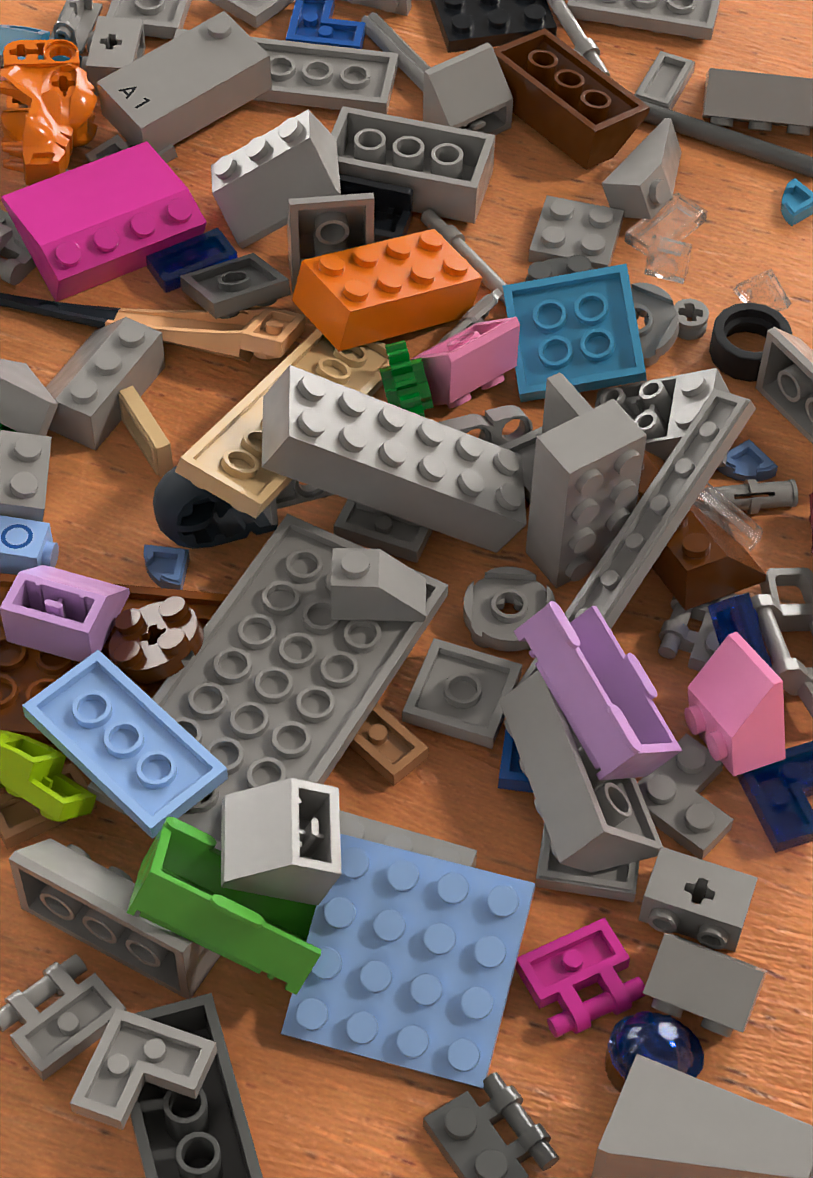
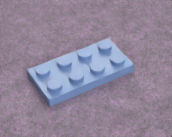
(125, 742)

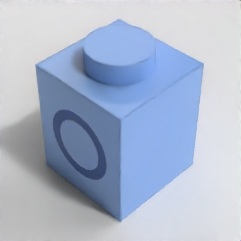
(25, 545)

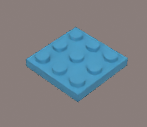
(578, 328)

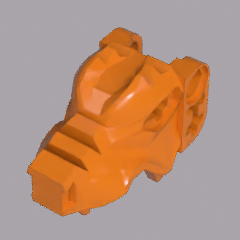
(57, 109)

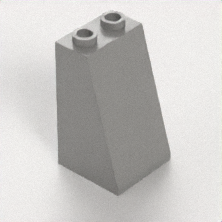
(692, 1129)

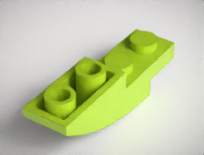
(34, 773)

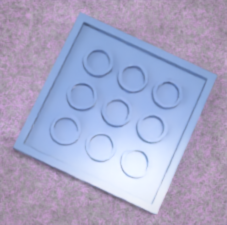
(412, 961)

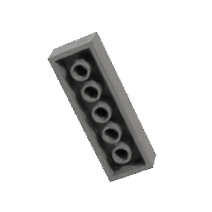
(392, 460)

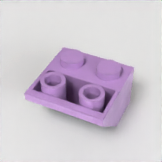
(61, 611)

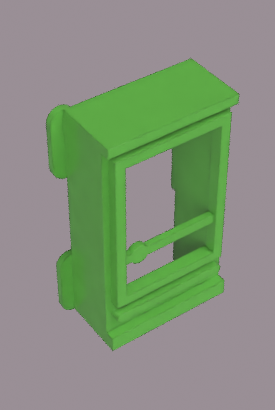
(184, 894)

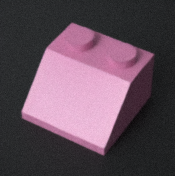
(471, 360)
(738, 708)

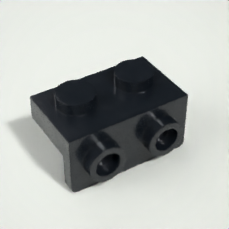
(391, 205)

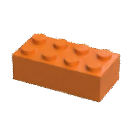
(385, 289)

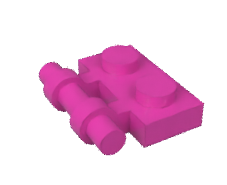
(572, 964)

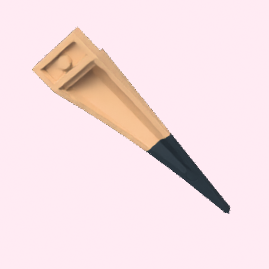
(254, 331)

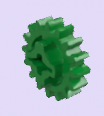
(405, 380)

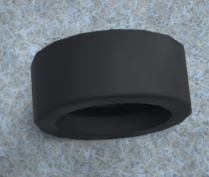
(738, 319)

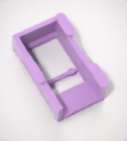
(600, 692)

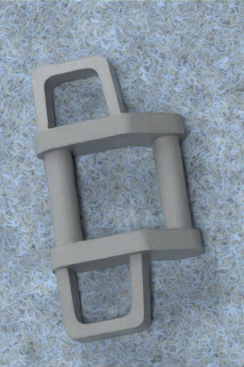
(786, 618)

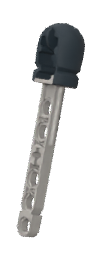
(202, 520)

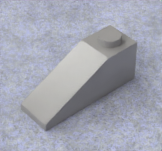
(647, 175)

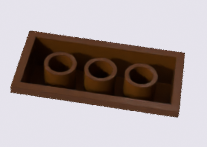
(569, 98)
(700, 557)

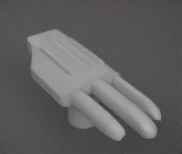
(476, 313)

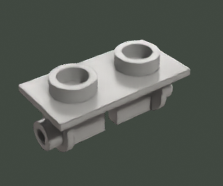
(76, 21)

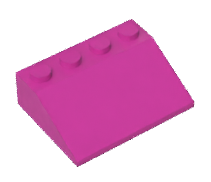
(103, 218)

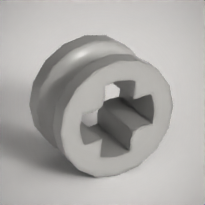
(698, 312)

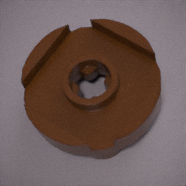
(176, 635)

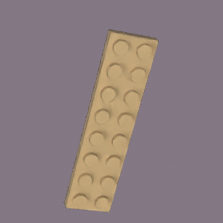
(230, 453)

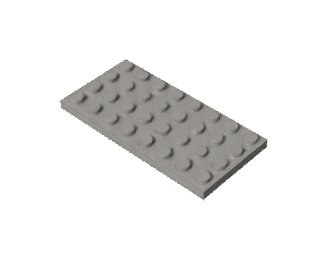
(278, 677)

